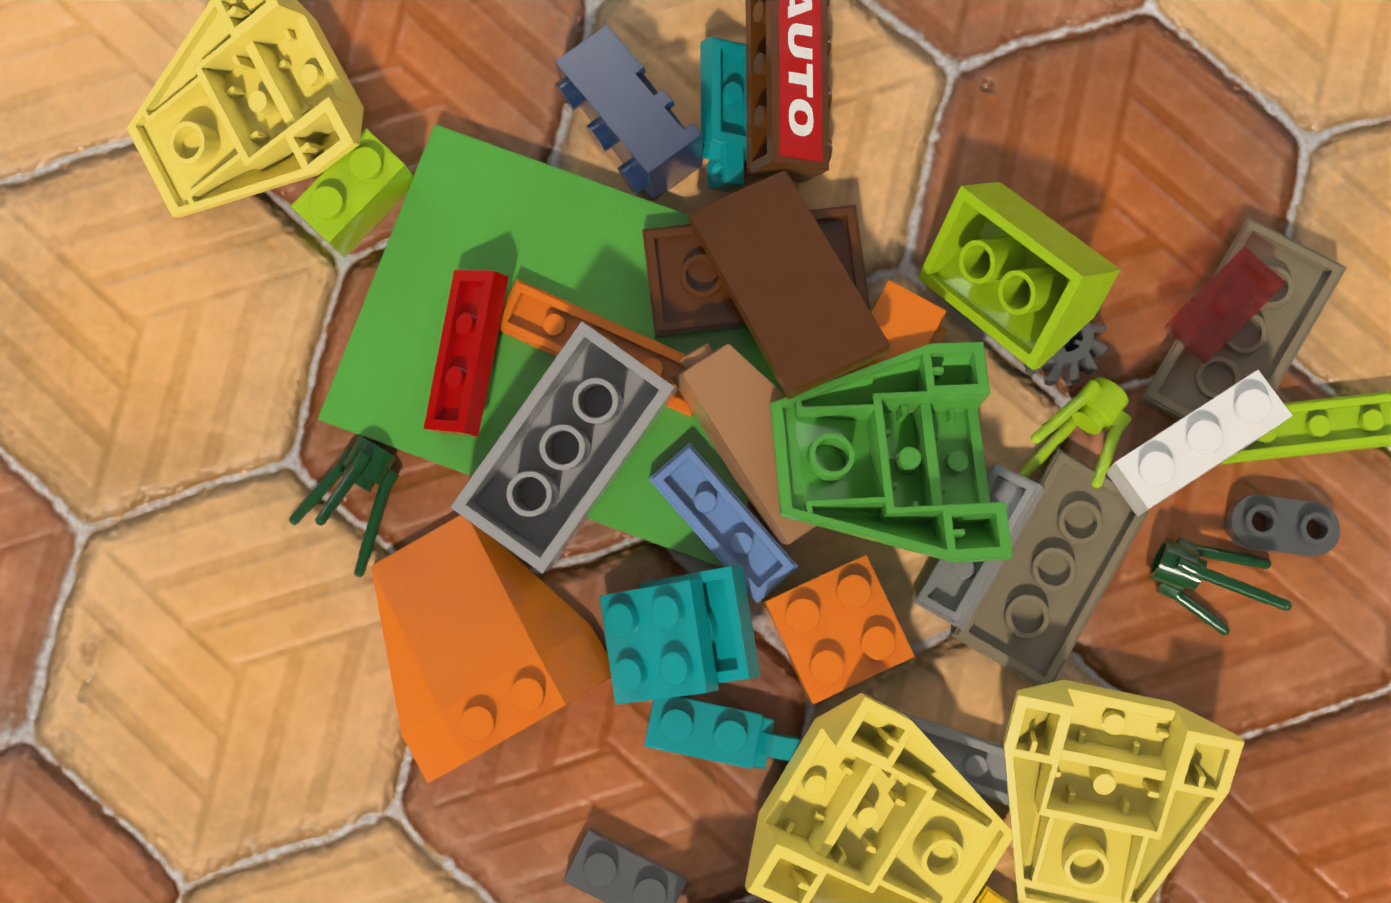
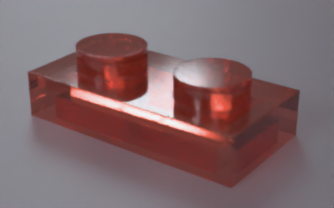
(1225, 305)

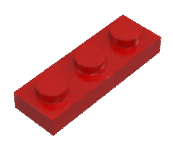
(466, 352)

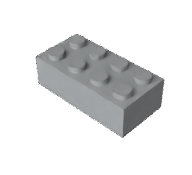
(564, 448)

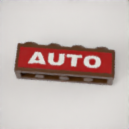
(787, 88)

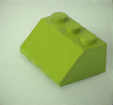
(1016, 272)

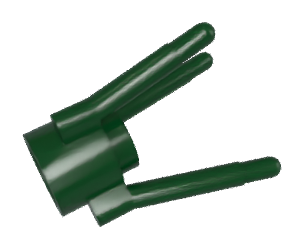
(363, 466)
(1179, 567)

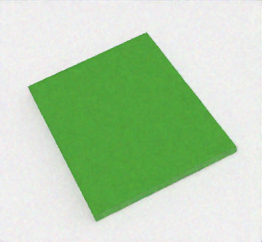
(555, 232)

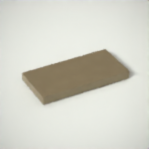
(1265, 341)
(1055, 573)

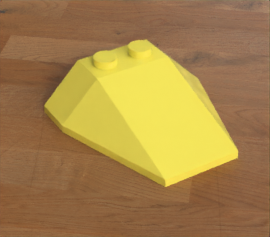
(246, 107)
(1107, 790)
(872, 818)

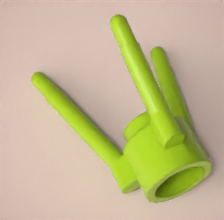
(1094, 409)

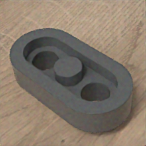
(1284, 526)

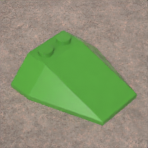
(895, 455)

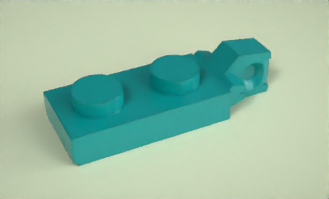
(723, 111)
(716, 733)

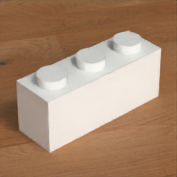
(1198, 443)

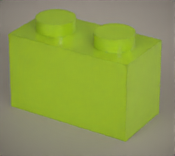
(354, 194)

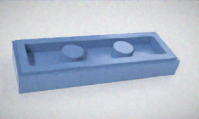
(723, 521)

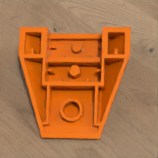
(476, 645)

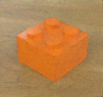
(838, 629)

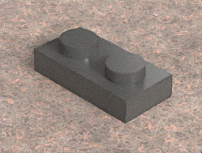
(621, 873)

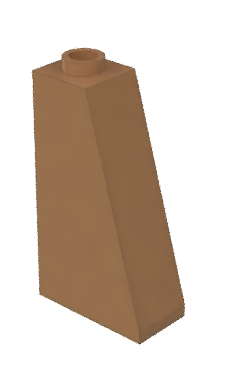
(734, 411)

